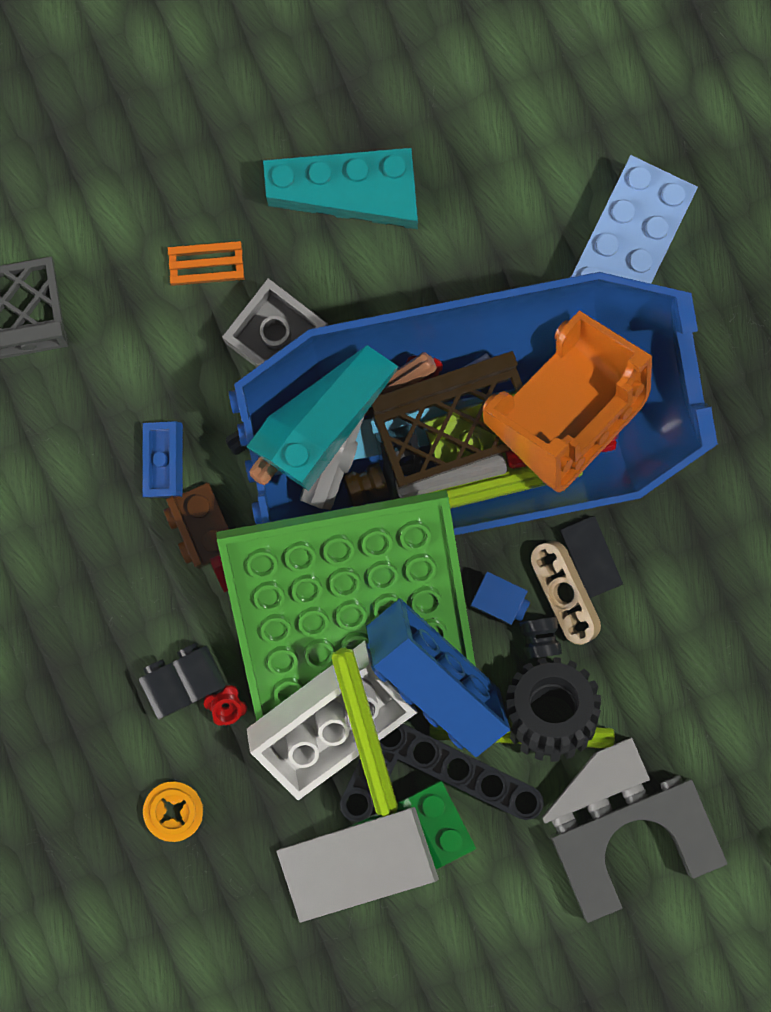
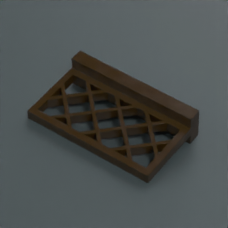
(434, 393)

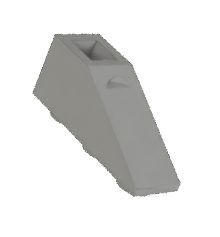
(603, 775)

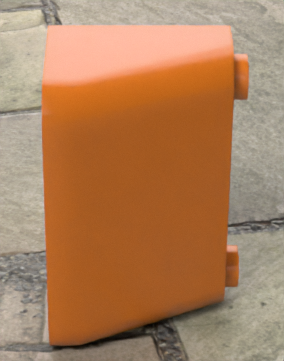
(573, 401)

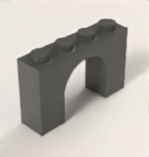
(584, 844)

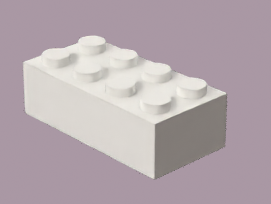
(311, 731)

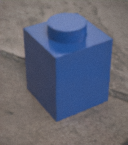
(500, 599)

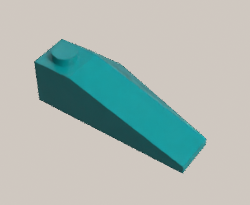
(317, 422)

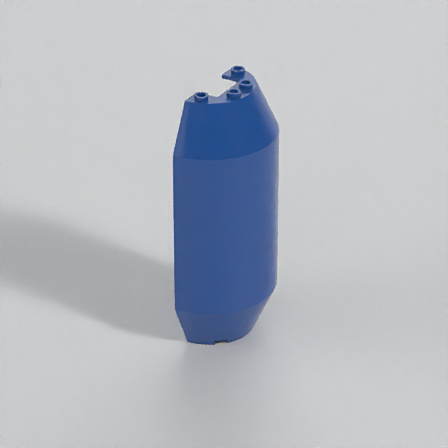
(650, 449)

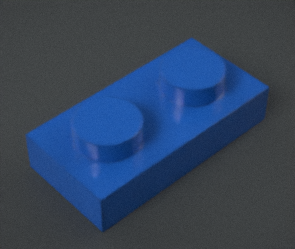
(162, 459)

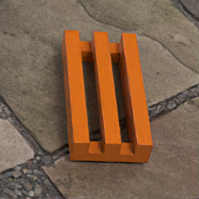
(174, 265)

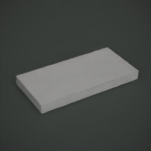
(357, 864)

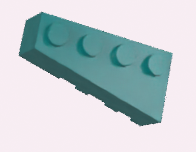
(347, 185)

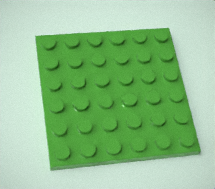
(325, 576)

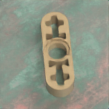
(587, 611)

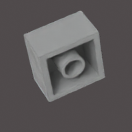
(269, 324)

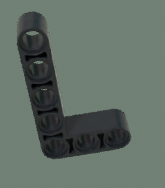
(438, 768)

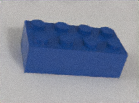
(436, 678)

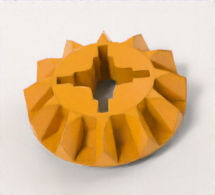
(155, 808)

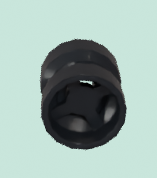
(543, 646)

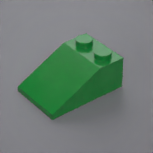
(440, 823)

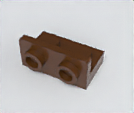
(198, 520)

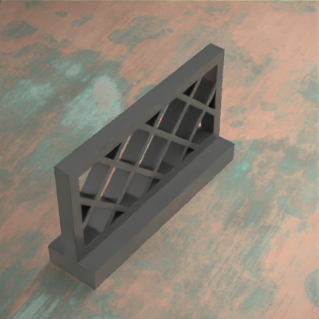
(35, 336)

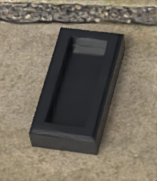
(591, 556)

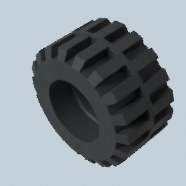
(557, 681)

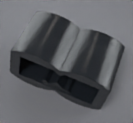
(182, 681)

